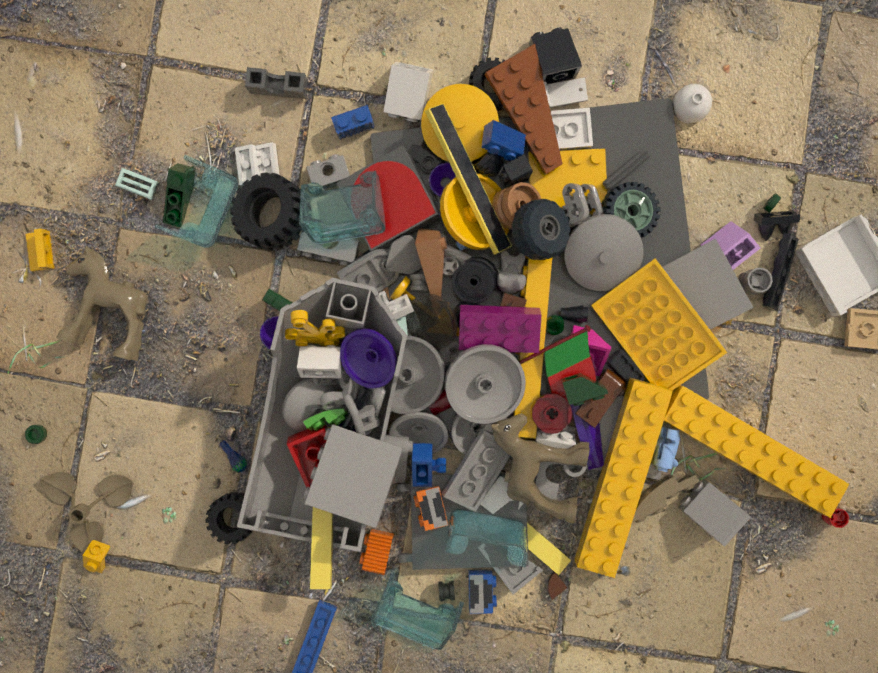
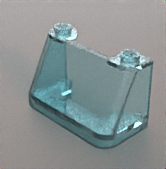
(342, 211)
(486, 528)

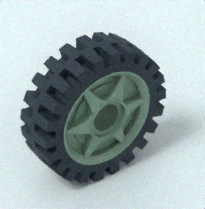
(639, 200)

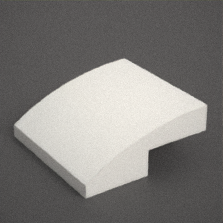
(256, 160)

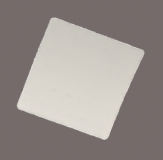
(497, 496)

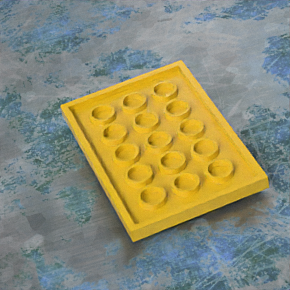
(658, 327)

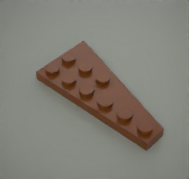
(523, 94)

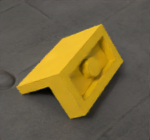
(39, 250)

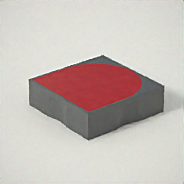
(404, 197)

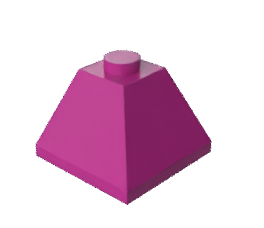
(598, 349)

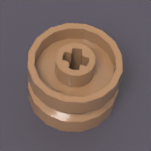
(510, 199)

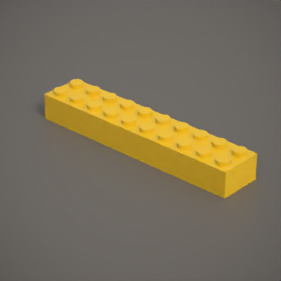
(754, 451)
(622, 477)

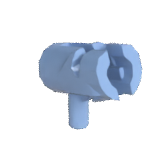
(666, 449)

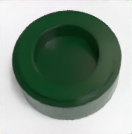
(772, 202)
(554, 325)
(35, 434)

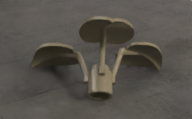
(59, 488)

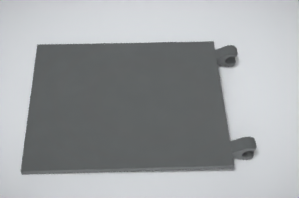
(429, 548)

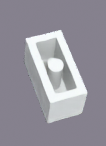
(319, 362)

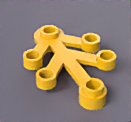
(312, 334)

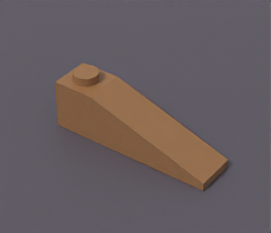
(431, 255)

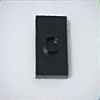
(625, 367)

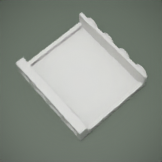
(843, 264)

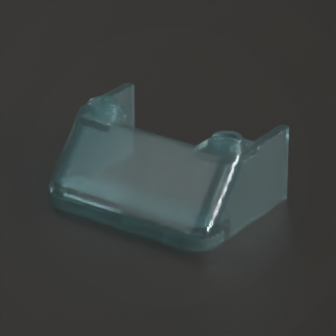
(224, 189)
(415, 618)

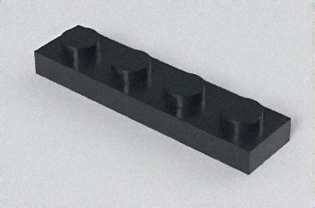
(780, 272)

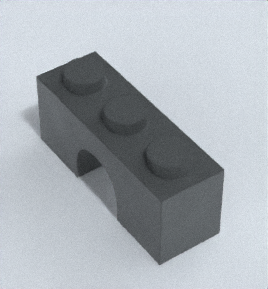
(288, 85)

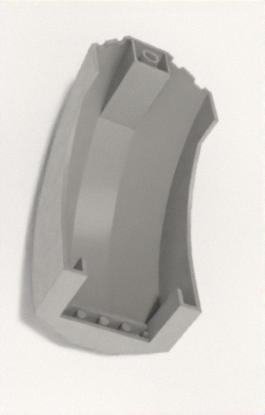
(275, 488)

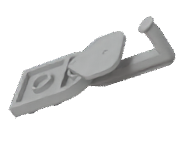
(370, 268)

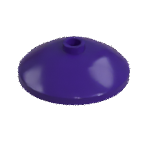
(361, 362)

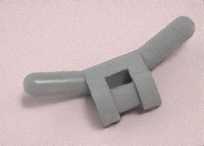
(357, 416)

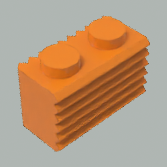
(377, 551)

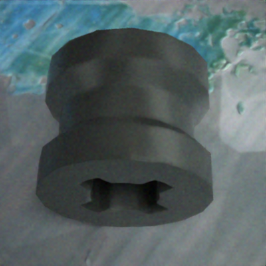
(446, 590)

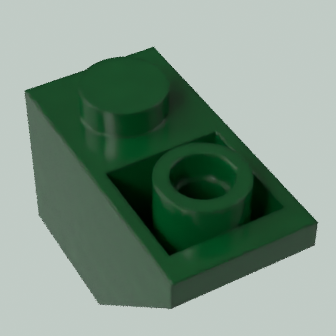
(582, 388)

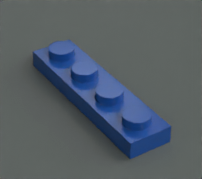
(315, 638)

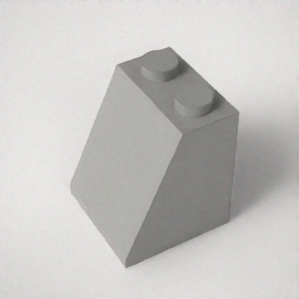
(714, 512)

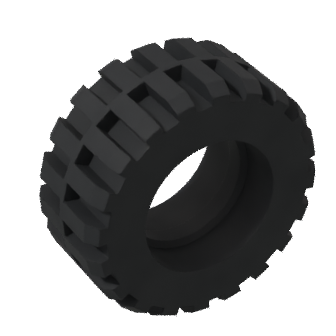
(248, 206)

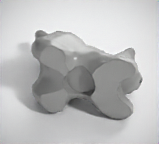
(510, 278)

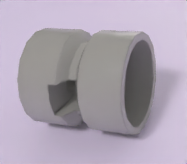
(756, 280)

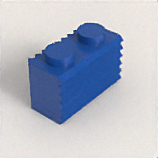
(353, 122)
(503, 140)

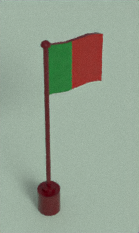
(562, 360)

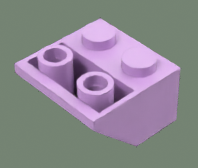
(735, 243)

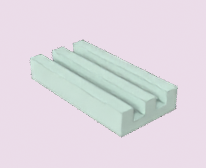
(152, 189)

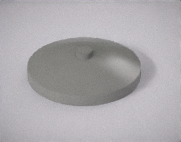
(603, 252)
(419, 378)
(485, 384)

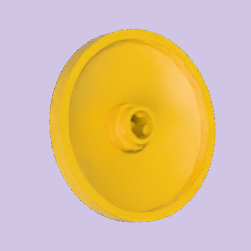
(469, 112)
(459, 216)

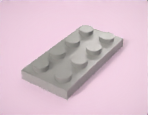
(476, 472)

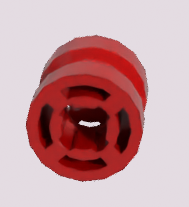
(839, 518)

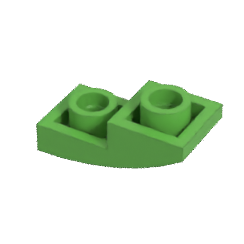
(333, 417)

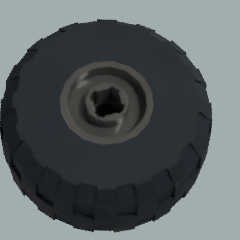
(540, 229)

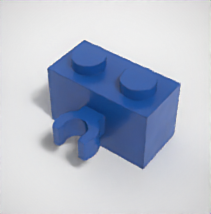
(424, 465)

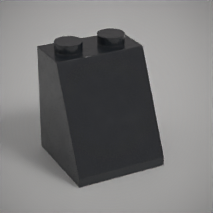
(556, 55)

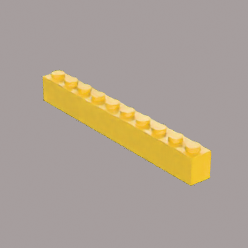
(537, 295)

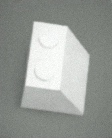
(407, 91)

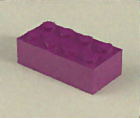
(507, 327)

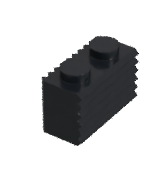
(516, 171)

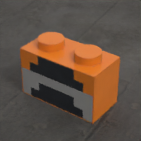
(431, 508)

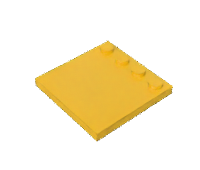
(578, 167)

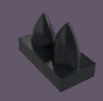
(767, 222)

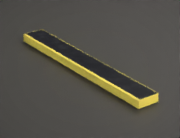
(468, 178)

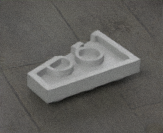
(514, 577)

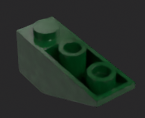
(178, 193)

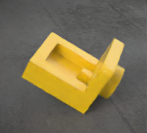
(95, 556)

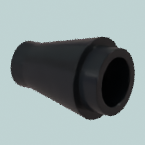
(576, 314)

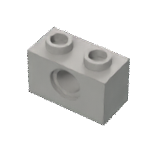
(317, 169)

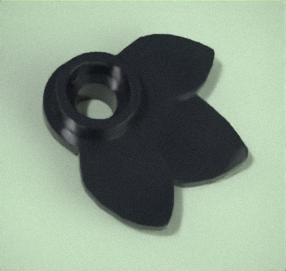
(422, 154)

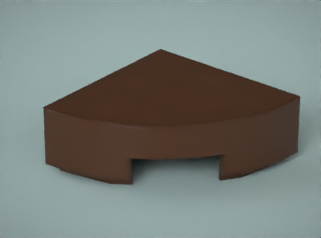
(555, 585)

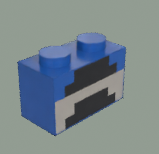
(481, 591)

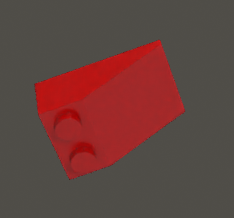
(305, 449)

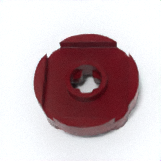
(559, 421)

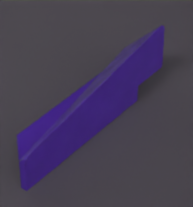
(593, 436)

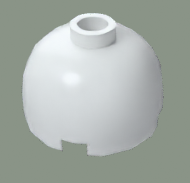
(692, 103)

